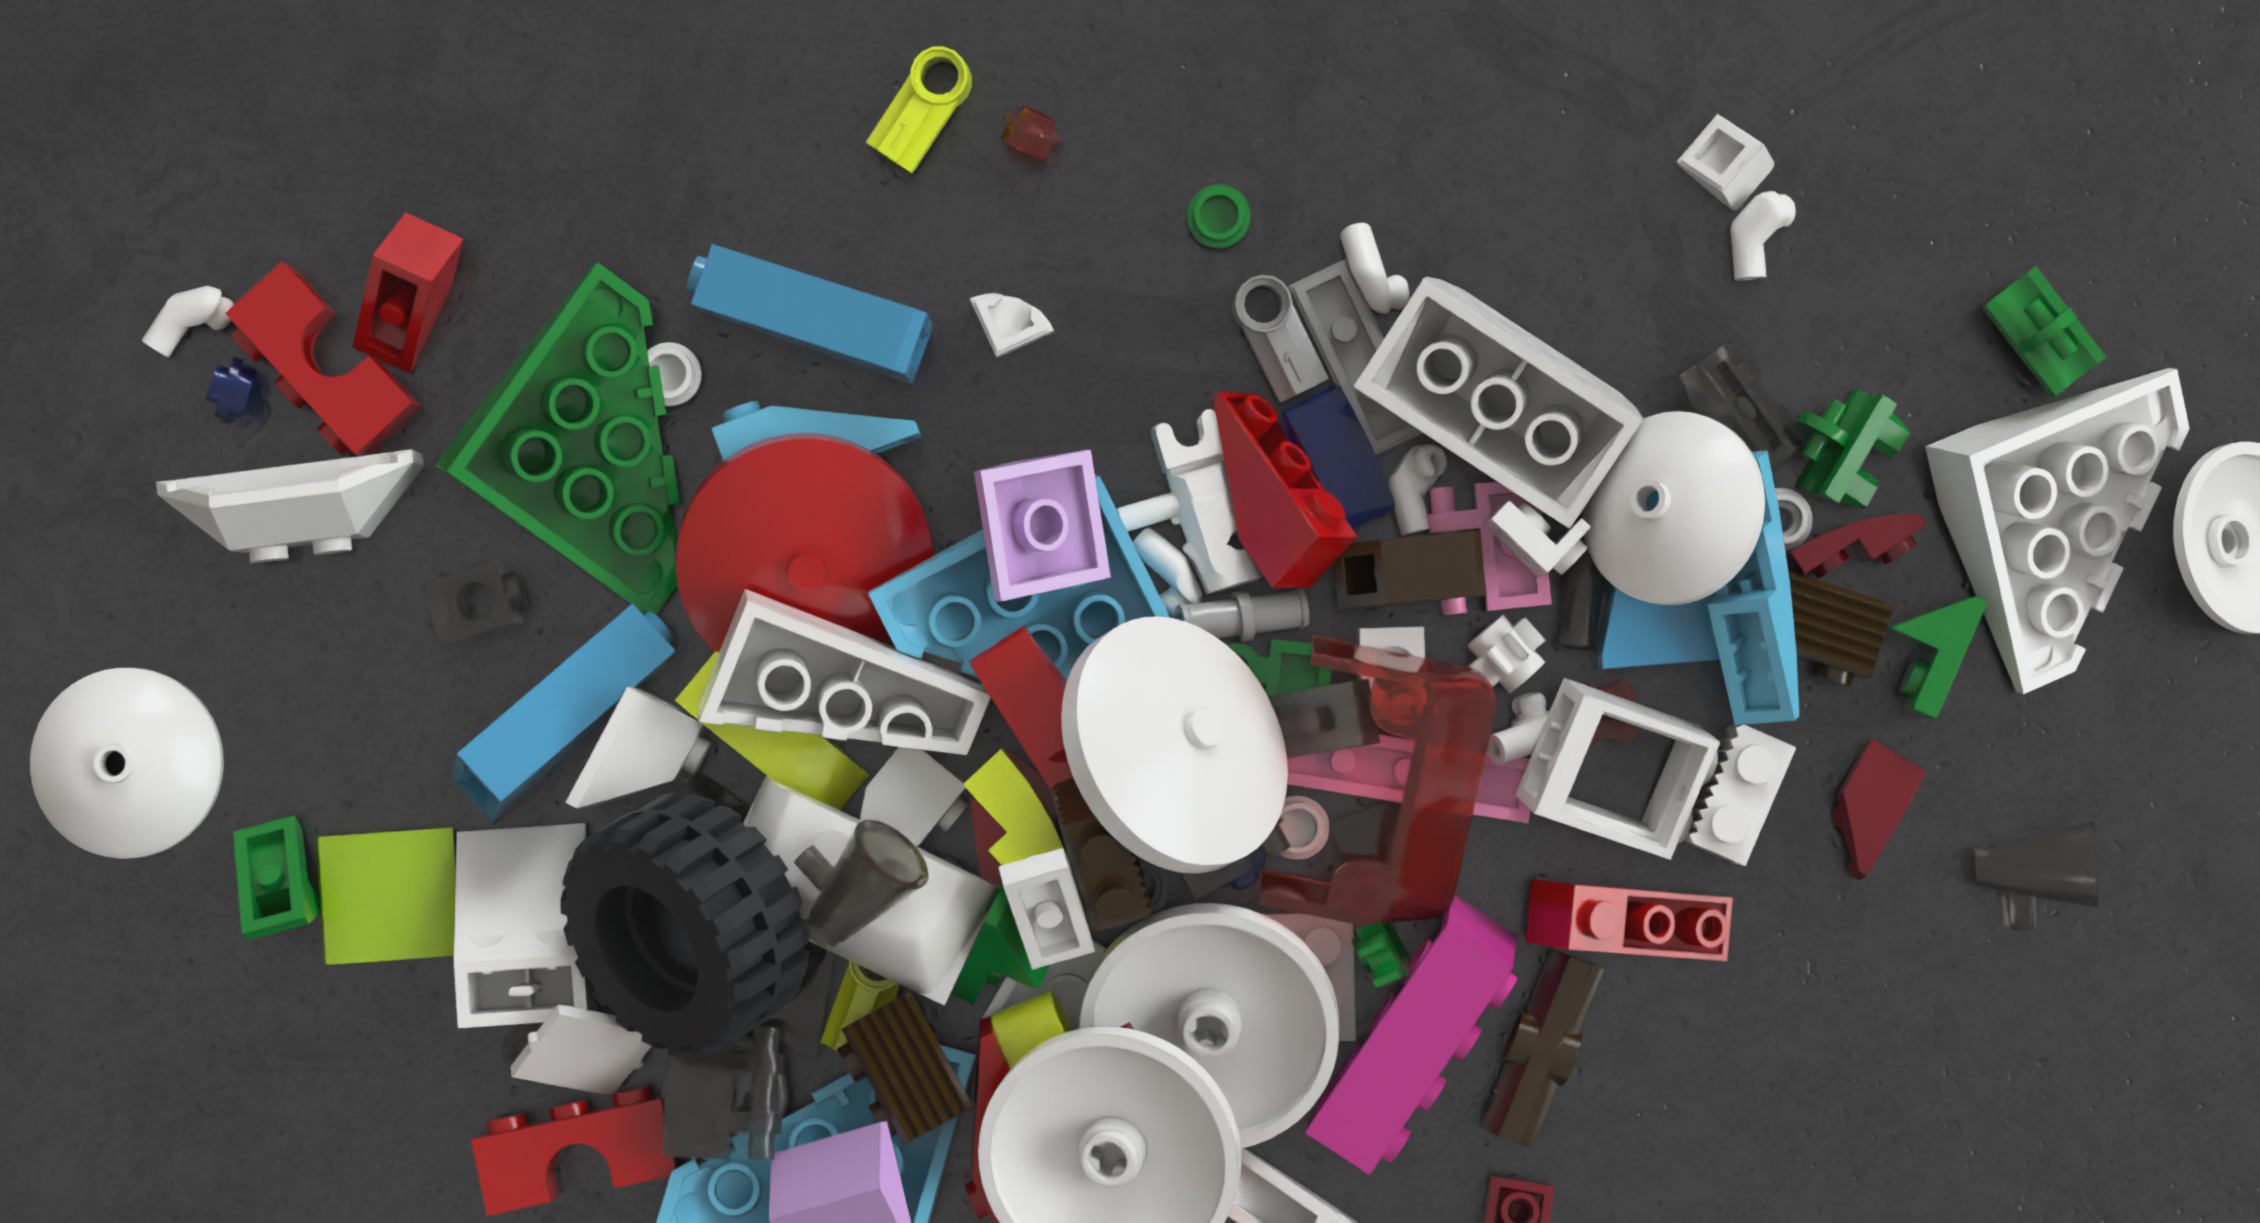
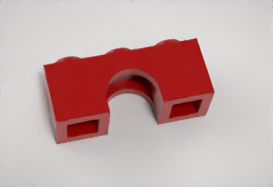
(282, 323)
(520, 1158)

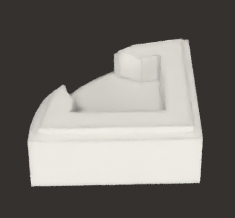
(1009, 322)

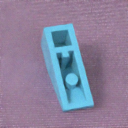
(751, 424)

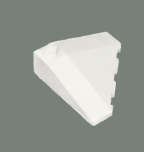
(2045, 506)

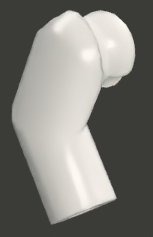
(1753, 227)
(1368, 271)
(184, 311)
(1524, 730)

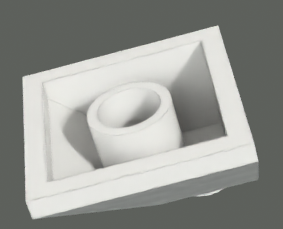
(640, 750)

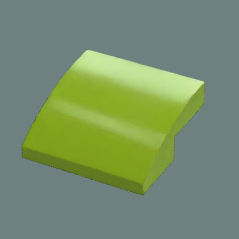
(387, 895)

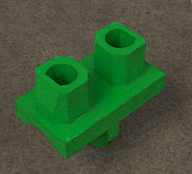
(2043, 331)
(1841, 444)

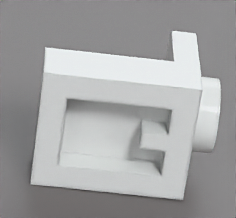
(1525, 536)

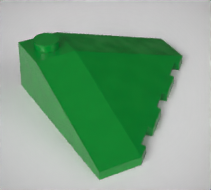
(577, 445)

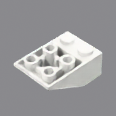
(510, 926)

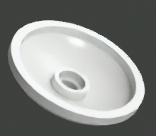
(1704, 514)
(2220, 535)
(168, 754)

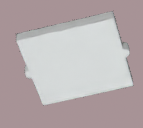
(580, 1051)

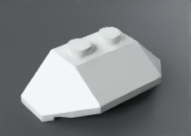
(296, 503)

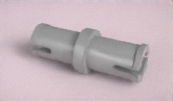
(1247, 615)

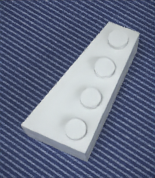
(829, 681)

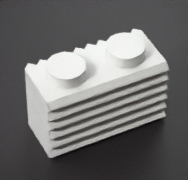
(1739, 793)

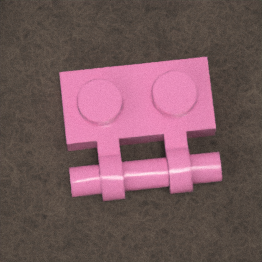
(1506, 577)

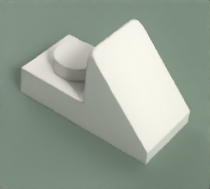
(1047, 908)

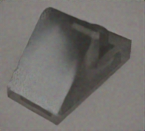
(1326, 718)

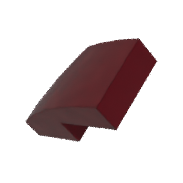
(1874, 802)

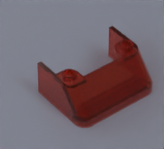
(1451, 719)

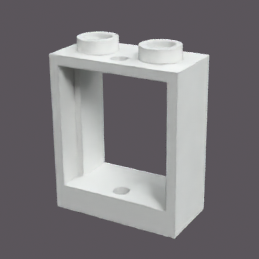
(1565, 744)

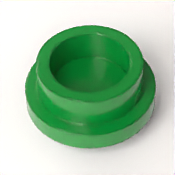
(1218, 216)

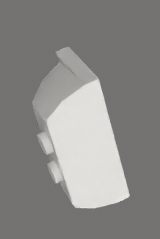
(1500, 399)
(915, 942)

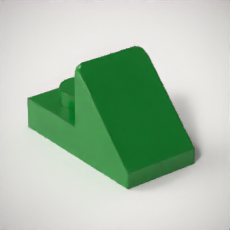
(1945, 637)
(273, 878)
(997, 953)

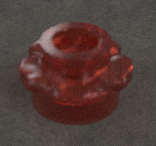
(1031, 132)

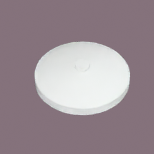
(1174, 745)
(1234, 999)
(1109, 1134)

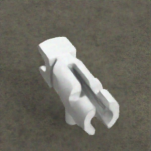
(1199, 503)

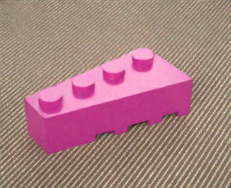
(1415, 1038)

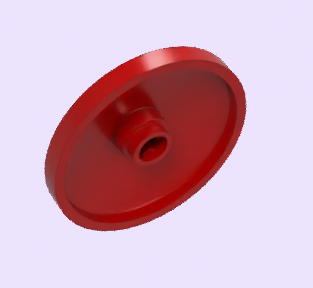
(801, 525)

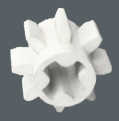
(1507, 652)

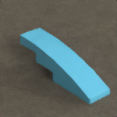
(1756, 625)

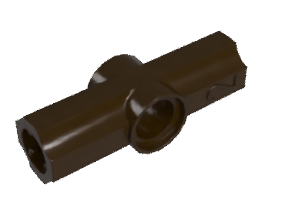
(1542, 1048)

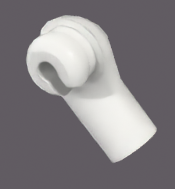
(1410, 484)
(1171, 566)

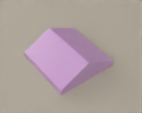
(1042, 524)
(839, 1180)

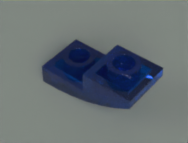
(1340, 454)

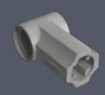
(1281, 344)

